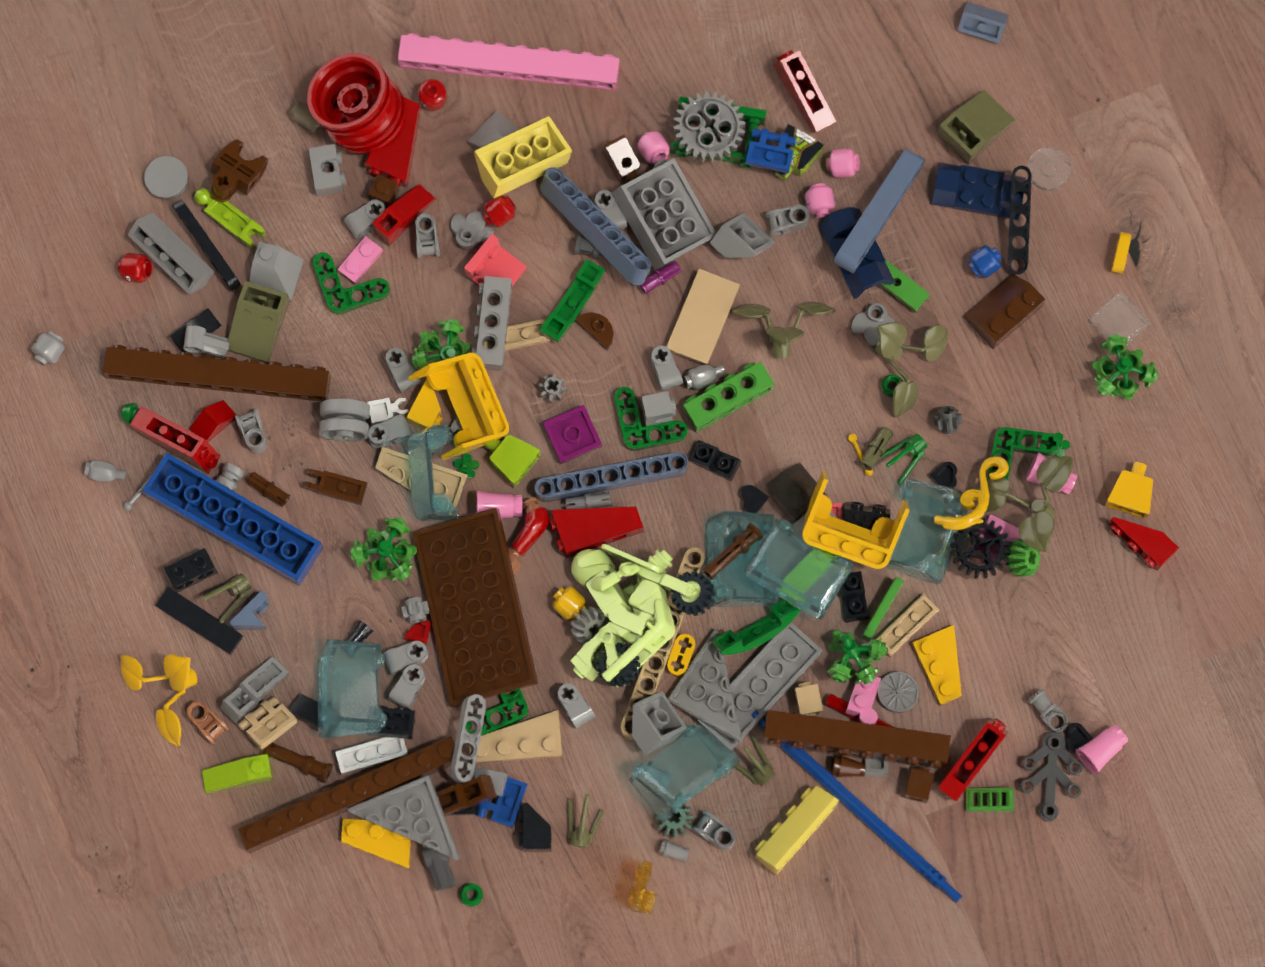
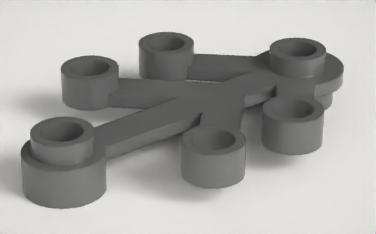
(1052, 772)

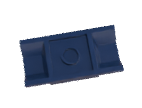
(975, 190)
(873, 267)

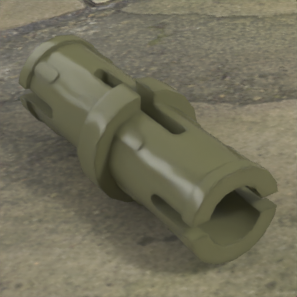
(883, 438)

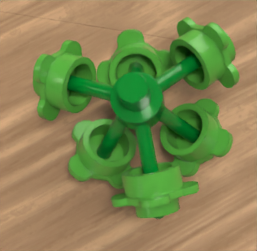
(431, 342)
(1127, 362)
(378, 543)
(867, 653)

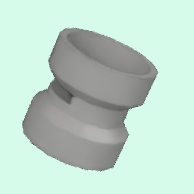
(230, 476)

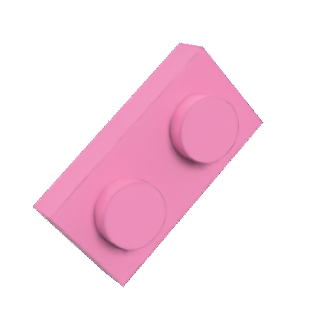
(360, 260)

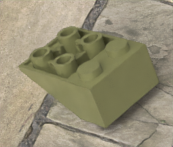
(975, 126)
(257, 321)

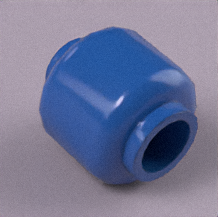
(985, 261)

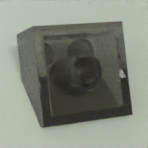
(792, 491)

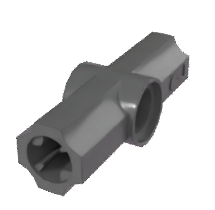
(439, 868)

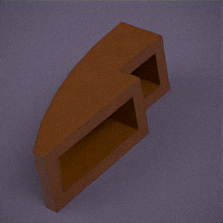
(466, 794)

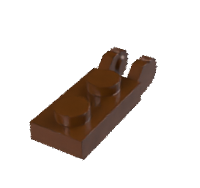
(336, 486)

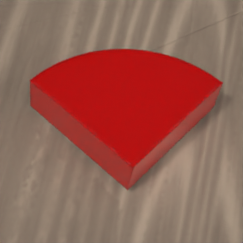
(419, 632)

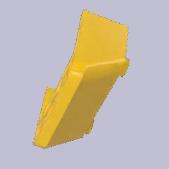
(472, 399)
(847, 539)

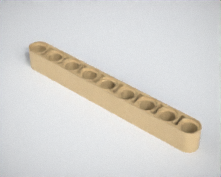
(661, 655)

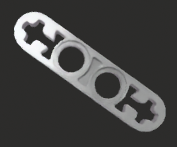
(470, 739)

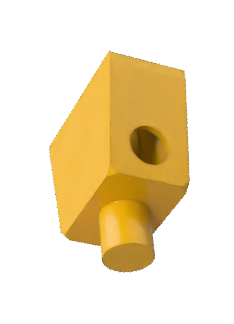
(1132, 492)

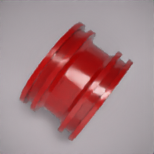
(349, 108)

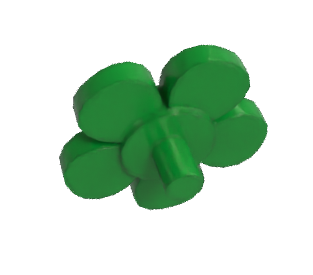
(1065, 444)
(467, 465)

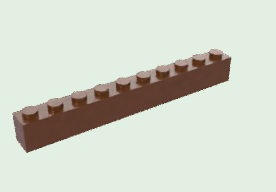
(216, 374)
(339, 798)

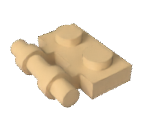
(271, 726)

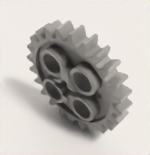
(692, 136)

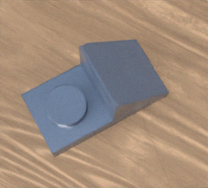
(247, 619)

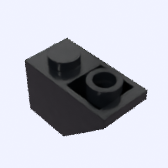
(536, 831)

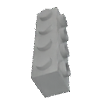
(171, 253)

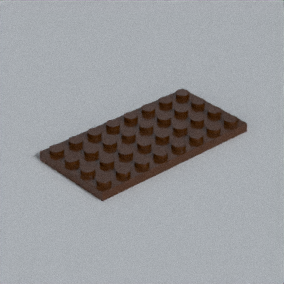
(475, 607)

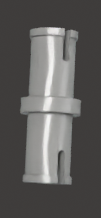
(589, 501)

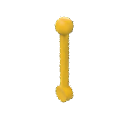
(852, 438)

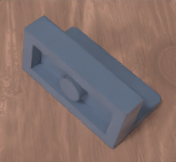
(983, 22)

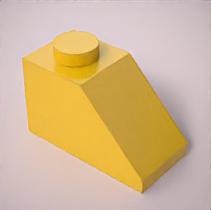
(425, 409)

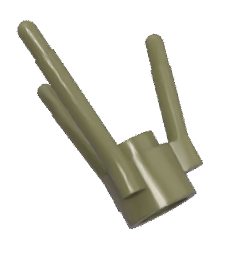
(236, 586)
(762, 772)
(580, 836)

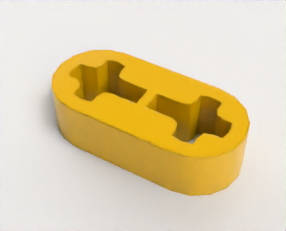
(1121, 252)
(686, 657)

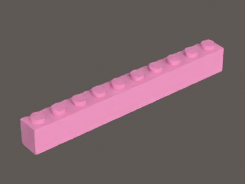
(508, 62)

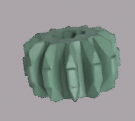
(672, 826)

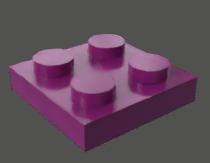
(572, 434)

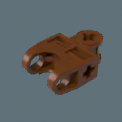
(234, 172)

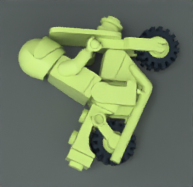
(638, 611)

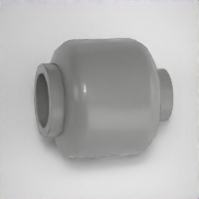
(48, 348)

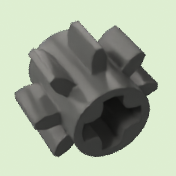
(948, 419)

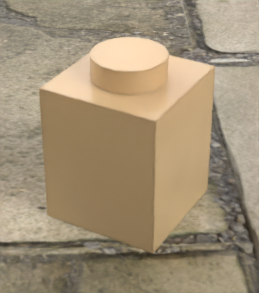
(808, 699)

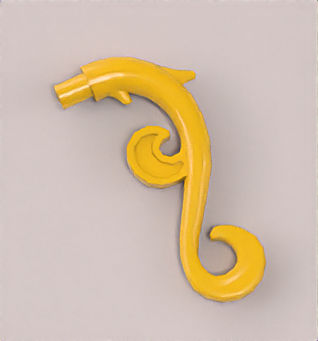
(982, 496)

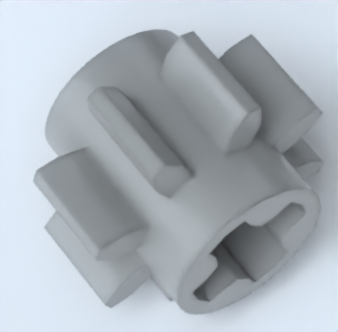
(551, 394)
(415, 610)

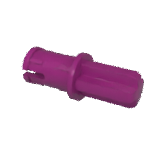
(660, 277)

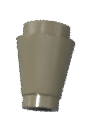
(301, 114)

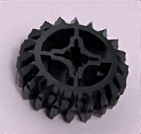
(984, 557)

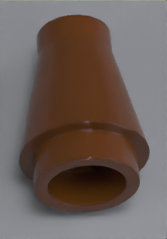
(846, 767)

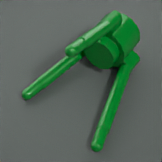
(912, 446)

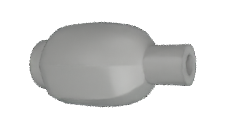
(702, 376)
(103, 471)

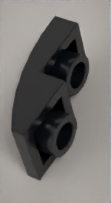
(205, 319)
(714, 460)
(854, 598)
(306, 710)

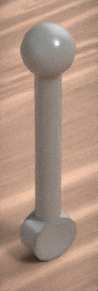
(128, 505)

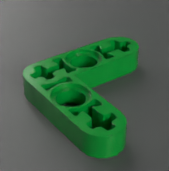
(346, 295)
(636, 428)
(1015, 444)
(509, 702)

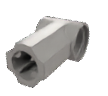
(200, 341)

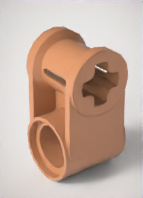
(210, 724)

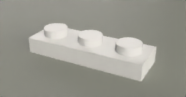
(370, 754)

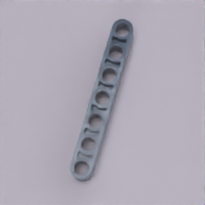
(879, 211)
(595, 226)
(620, 469)

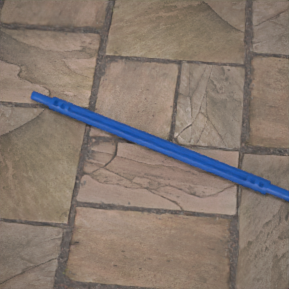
(868, 817)

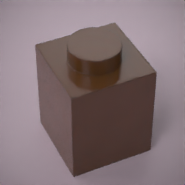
(384, 190)
(919, 784)

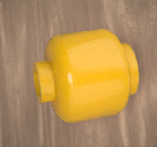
(568, 602)

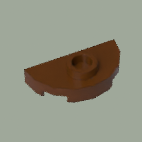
(597, 327)

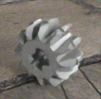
(588, 624)

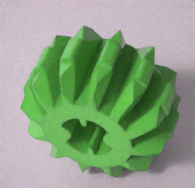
(1023, 559)

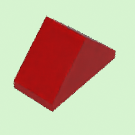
(213, 420)

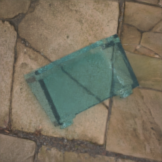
(425, 503)
(922, 544)
(798, 570)
(732, 584)
(349, 689)
(682, 771)

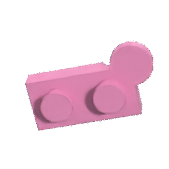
(862, 701)

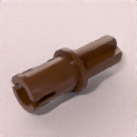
(268, 489)

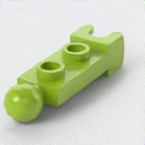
(229, 217)

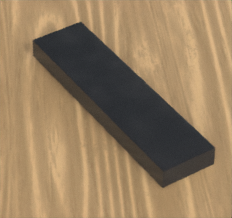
(199, 621)

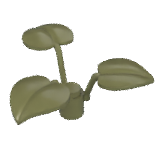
(782, 336)
(890, 346)
(1040, 526)

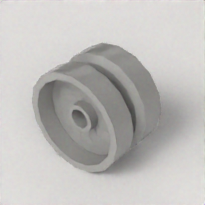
(344, 420)

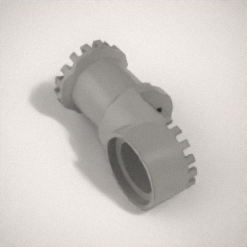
(1048, 710)

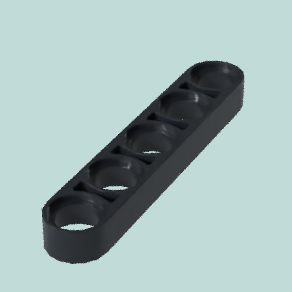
(1023, 209)
(206, 245)

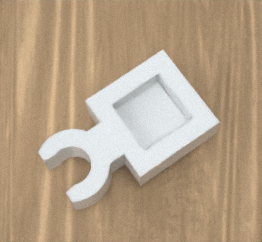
(384, 410)

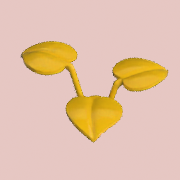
(179, 677)

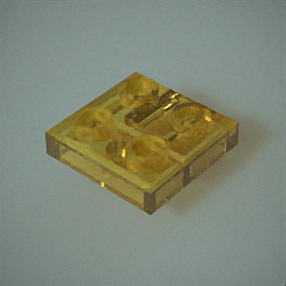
(640, 898)

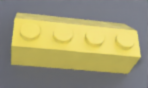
(522, 157)
(796, 830)

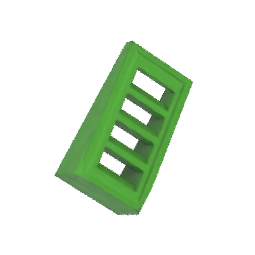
(989, 791)

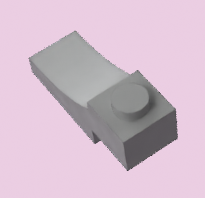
(253, 690)

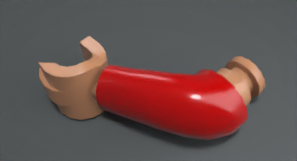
(535, 525)

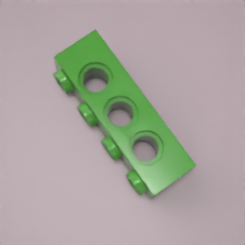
(703, 418)

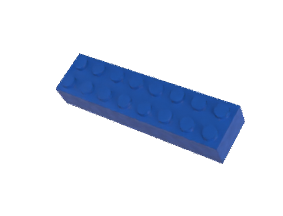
(233, 519)

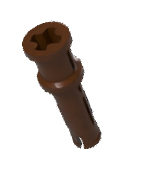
(739, 545)
(306, 764)

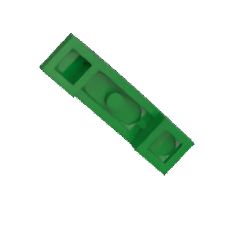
(573, 301)
(758, 633)

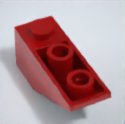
(402, 213)
(1150, 543)

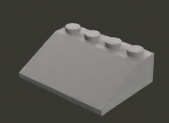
(664, 213)

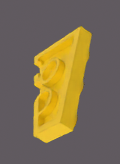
(940, 663)
(376, 841)

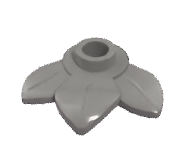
(470, 226)
(868, 324)

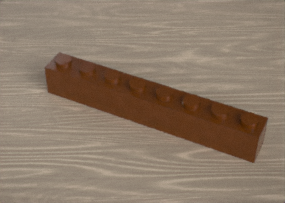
(856, 738)

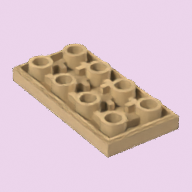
(703, 317)

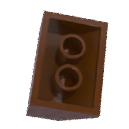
(1005, 310)

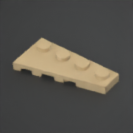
(445, 480)
(522, 741)

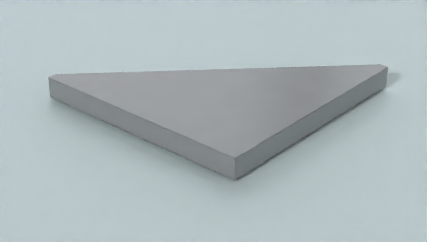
(707, 691)
(413, 813)

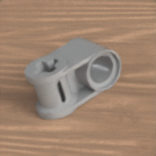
(612, 211)
(361, 220)
(786, 221)
(427, 240)
(402, 370)
(667, 371)
(251, 428)
(392, 431)
(401, 657)
(405, 690)
(577, 708)
(713, 831)

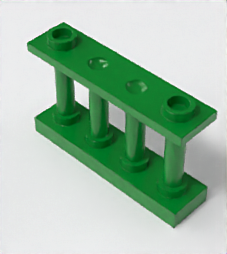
(751, 116)

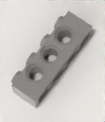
(501, 289)

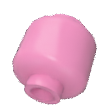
(653, 147)
(843, 163)
(820, 200)

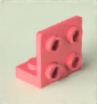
(493, 262)

